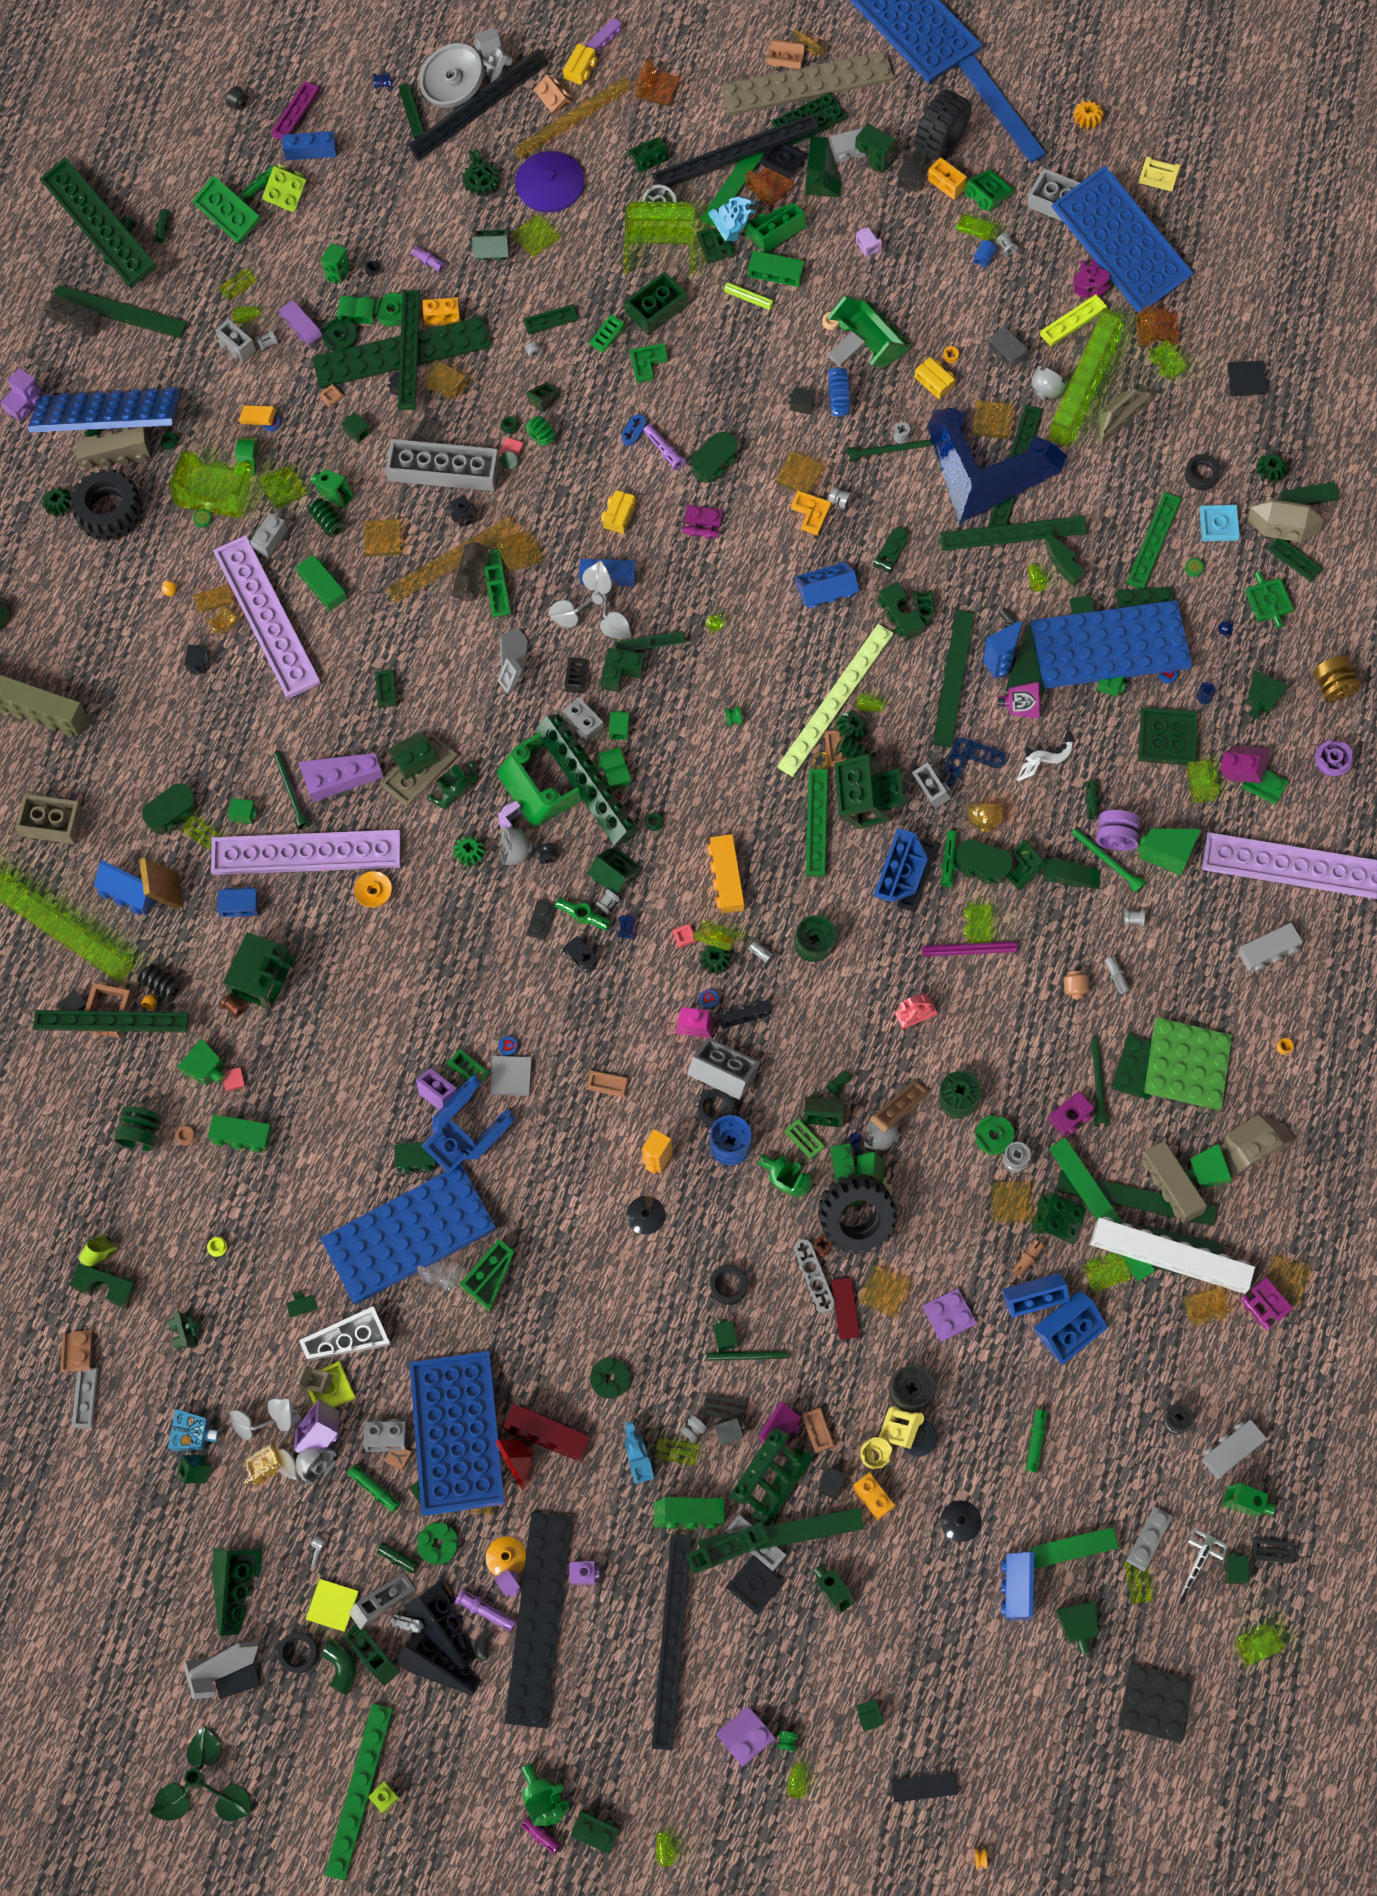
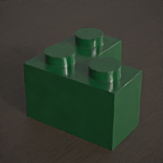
(878, 146)
(620, 664)

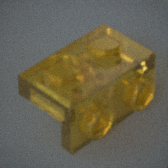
(1206, 1305)
(262, 1465)

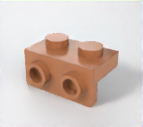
(786, 54)
(552, 93)

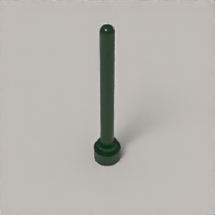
(856, 453)
(300, 819)
(1101, 1115)

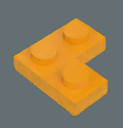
(815, 510)

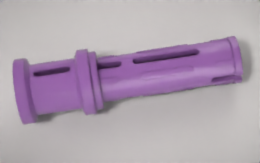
(668, 452)
(477, 1605)

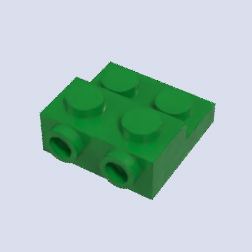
(988, 190)

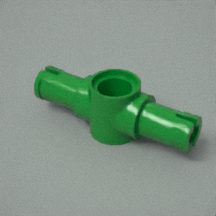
(574, 909)

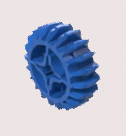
(838, 391)

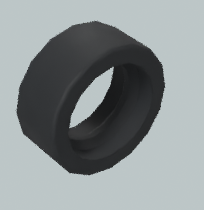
(1202, 459)
(711, 1094)
(728, 1269)
(314, 1652)

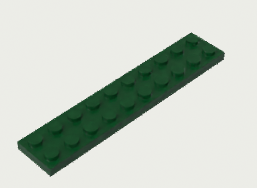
(98, 223)
(384, 355)

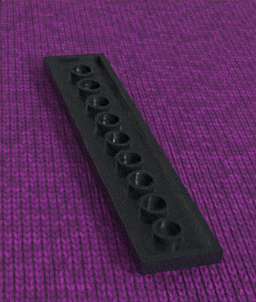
(538, 1620)

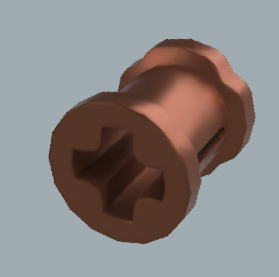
(233, 1006)
(818, 1250)

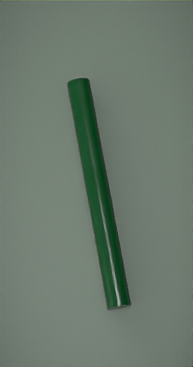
(755, 1355)

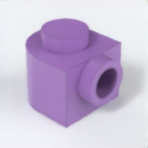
(508, 1582)

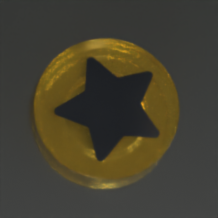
(821, 760)

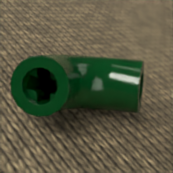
(344, 1665)

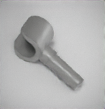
(317, 1543)

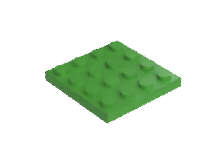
(1188, 1064)

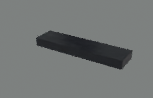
(911, 902)

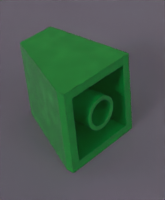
(1168, 848)

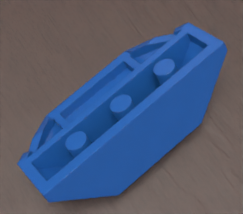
(902, 867)

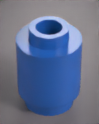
(985, 253)

